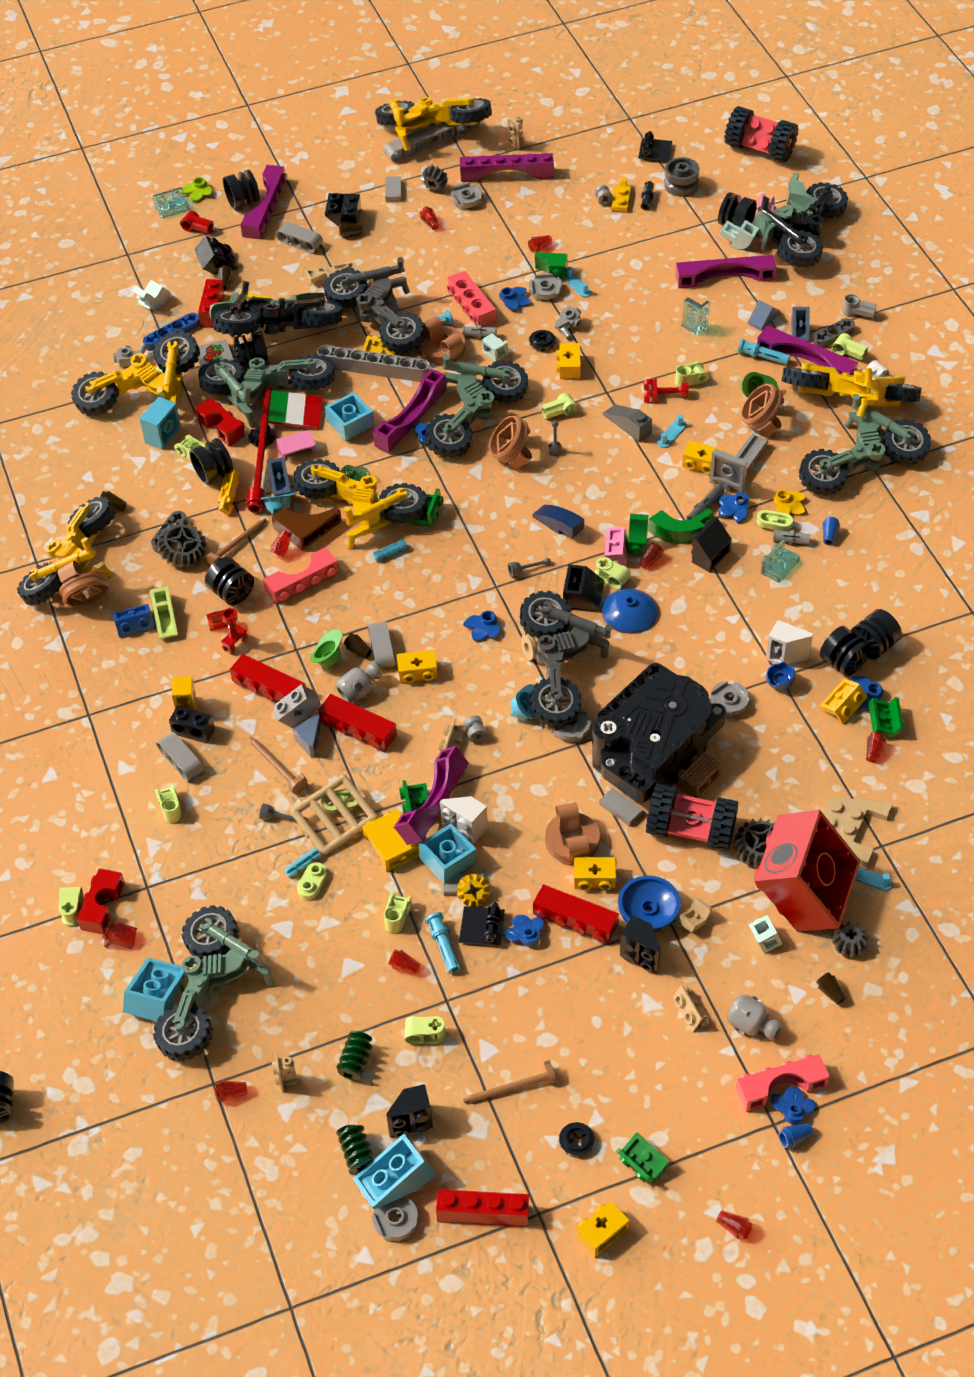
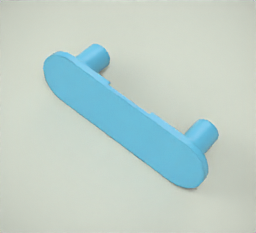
(581, 288)
(672, 432)
(875, 880)

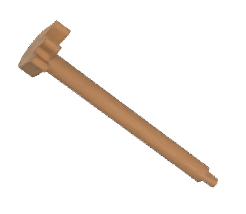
(211, 557)
(296, 785)
(548, 1075)

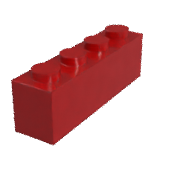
(262, 678)
(357, 722)
(575, 913)
(482, 1208)

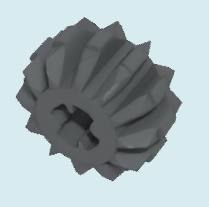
(434, 178)
(850, 939)

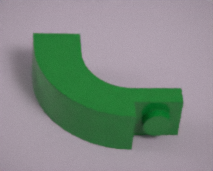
(675, 530)

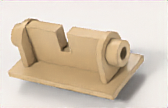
(515, 134)
(452, 733)
(686, 1002)
(284, 1071)

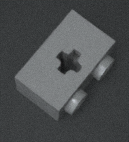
(297, 706)

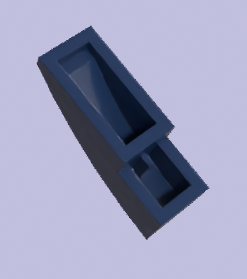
(560, 520)

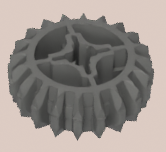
(171, 548)
(755, 834)

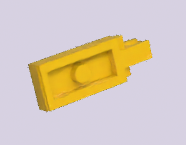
(621, 196)
(228, 492)

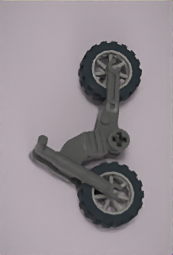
(373, 303)
(552, 621)

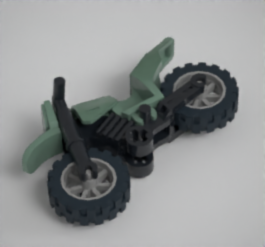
(799, 223)
(299, 311)

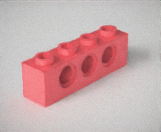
(471, 299)

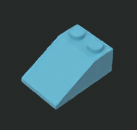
(153, 989)
(394, 1173)

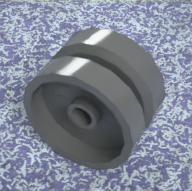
(681, 176)

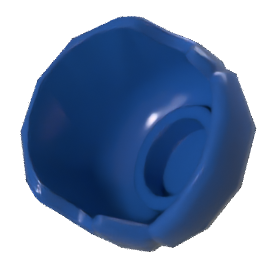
(780, 676)

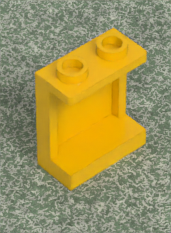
(388, 842)

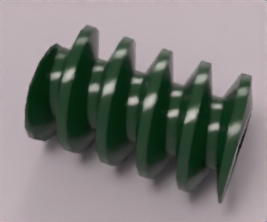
(354, 1055)
(355, 1148)

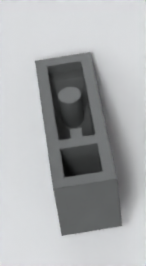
(630, 420)

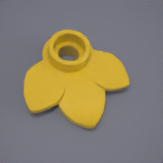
(789, 502)

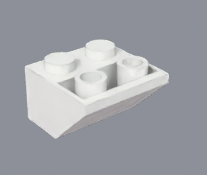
(788, 644)
(466, 816)

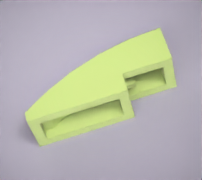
(163, 612)

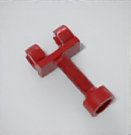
(650, 397)
(235, 632)

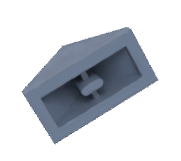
(763, 315)
(800, 322)
(278, 475)
(308, 734)

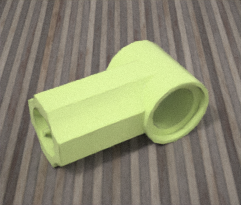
(846, 345)
(563, 404)

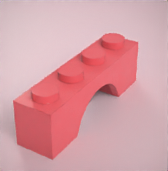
(283, 586)
(806, 1073)

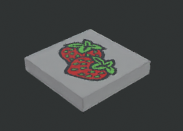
(213, 351)

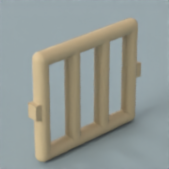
(339, 838)

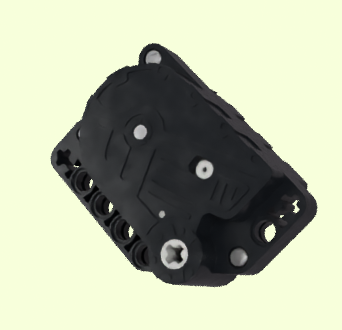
(653, 731)

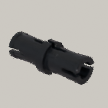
(647, 195)

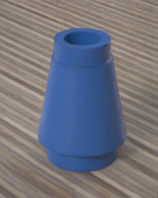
(830, 529)
(794, 1135)

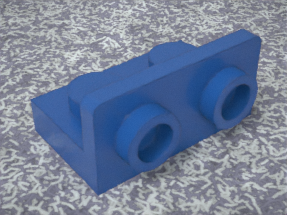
(133, 620)

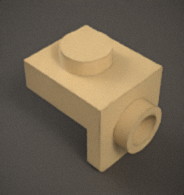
(695, 916)

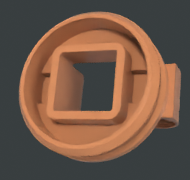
(451, 341)
(763, 419)
(513, 451)
(81, 587)
(567, 821)

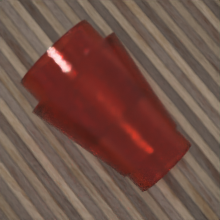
(428, 216)
(539, 242)
(281, 543)
(651, 555)
(875, 746)
(403, 962)
(229, 1090)
(735, 1224)

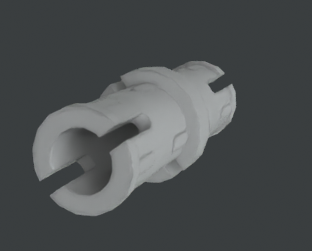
(479, 331)
(800, 538)

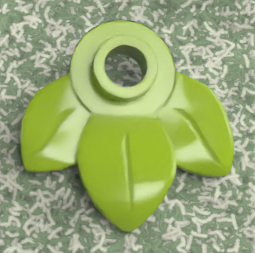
(197, 189)

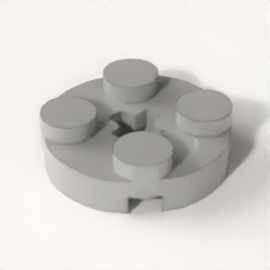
(473, 197)
(552, 290)
(735, 690)
(577, 732)
(398, 1230)

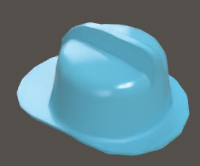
(277, 503)
(520, 703)

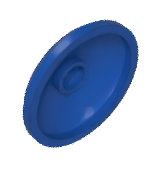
(629, 610)
(652, 894)

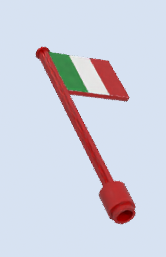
(281, 409)

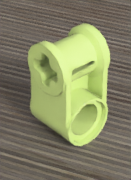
(690, 374)
(186, 445)
(613, 574)
(169, 804)
(70, 902)
(397, 909)
(423, 1030)

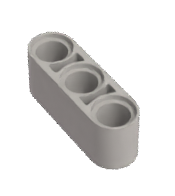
(299, 237)
(381, 645)
(179, 756)

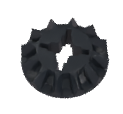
(542, 335)
(254, 436)
(579, 1130)

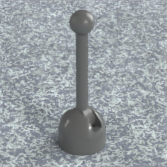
(555, 447)
(515, 568)
(268, 812)

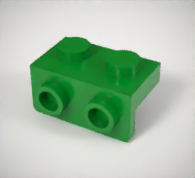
(432, 513)
(886, 717)
(414, 796)
(643, 1158)

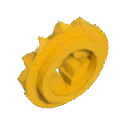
(464, 886)

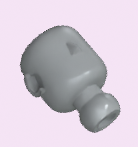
(358, 683)
(751, 1016)

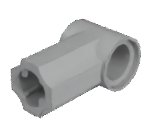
(854, 306)

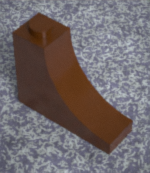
(306, 527)

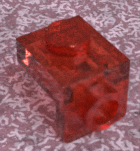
(216, 621)
(120, 935)

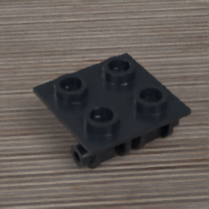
(654, 148)
(482, 925)

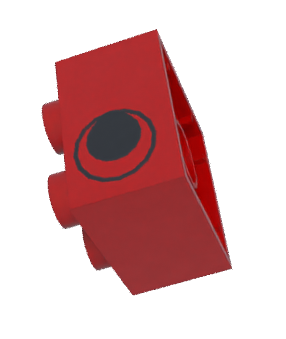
(807, 871)

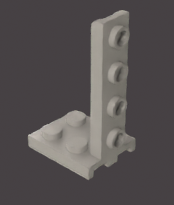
(732, 470)

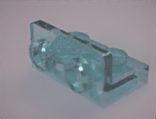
(171, 202)
(695, 316)
(779, 562)

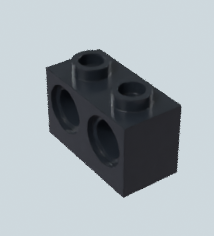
(192, 724)

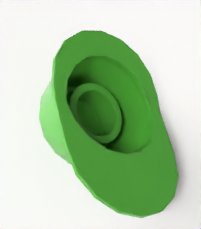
(754, 380)
(327, 650)

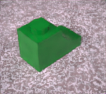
(552, 263)
(637, 534)

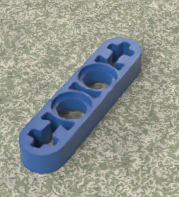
(187, 322)

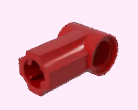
(193, 221)

